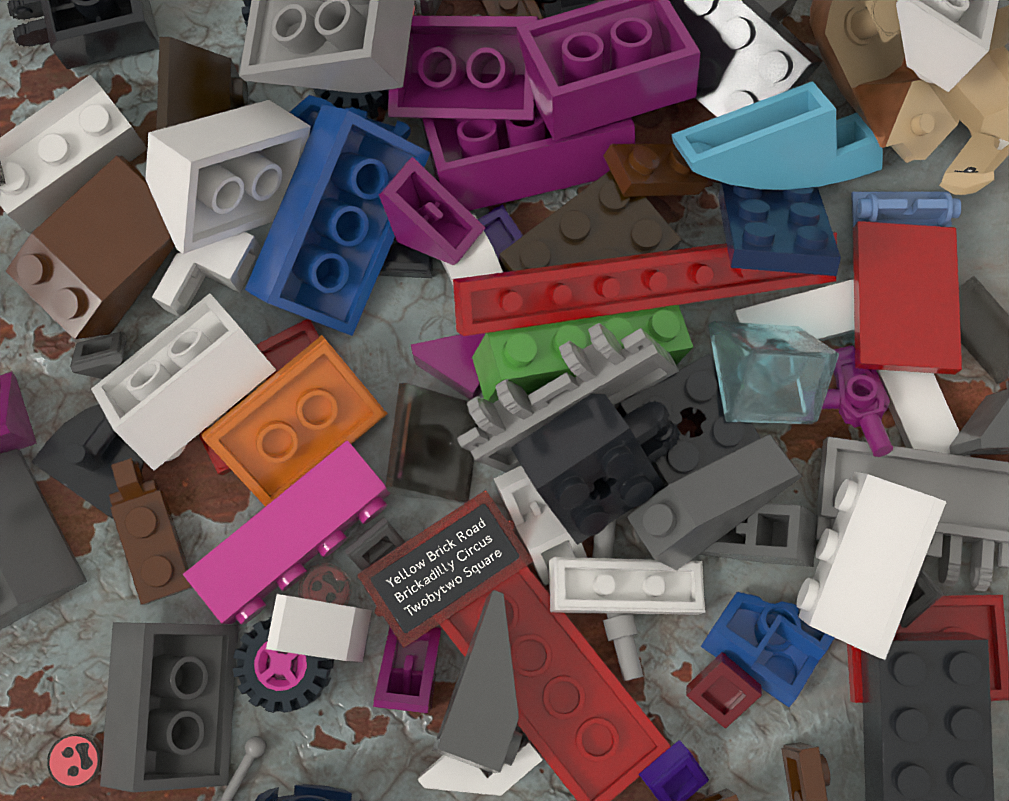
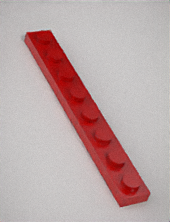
(610, 288)

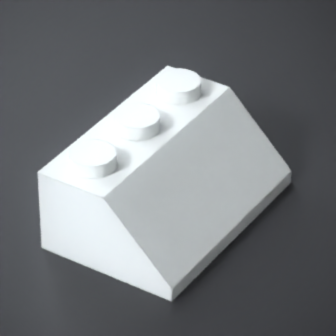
(945, 37)
(61, 151)
(223, 171)
(181, 382)
(869, 562)

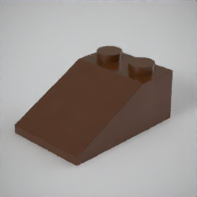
(95, 252)

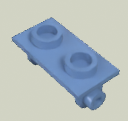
(905, 208)

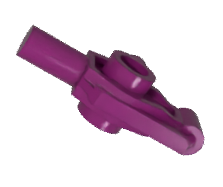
(860, 400)

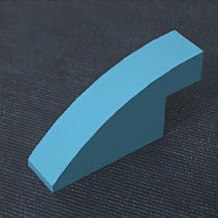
(782, 144)

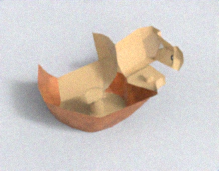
(912, 116)

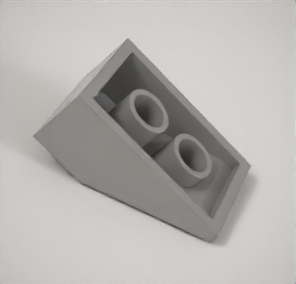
(328, 43)

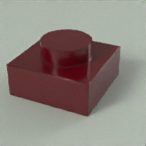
(723, 690)

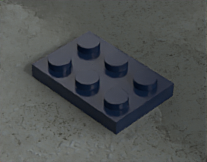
(778, 230)

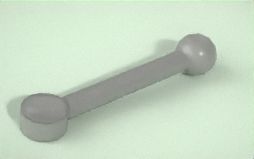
(254, 748)

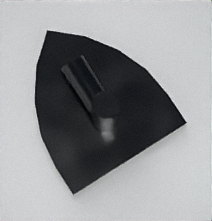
(83, 455)

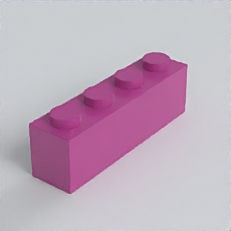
(287, 535)

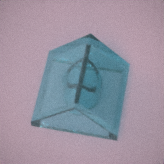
(771, 372)

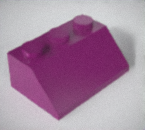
(608, 63)
(465, 70)

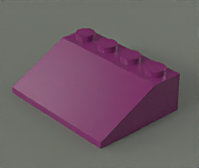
(516, 159)

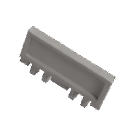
(599, 370)
(971, 486)

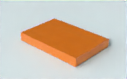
(294, 421)

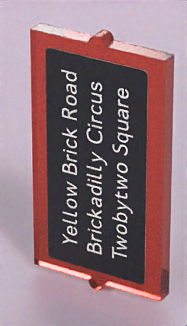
(444, 568)

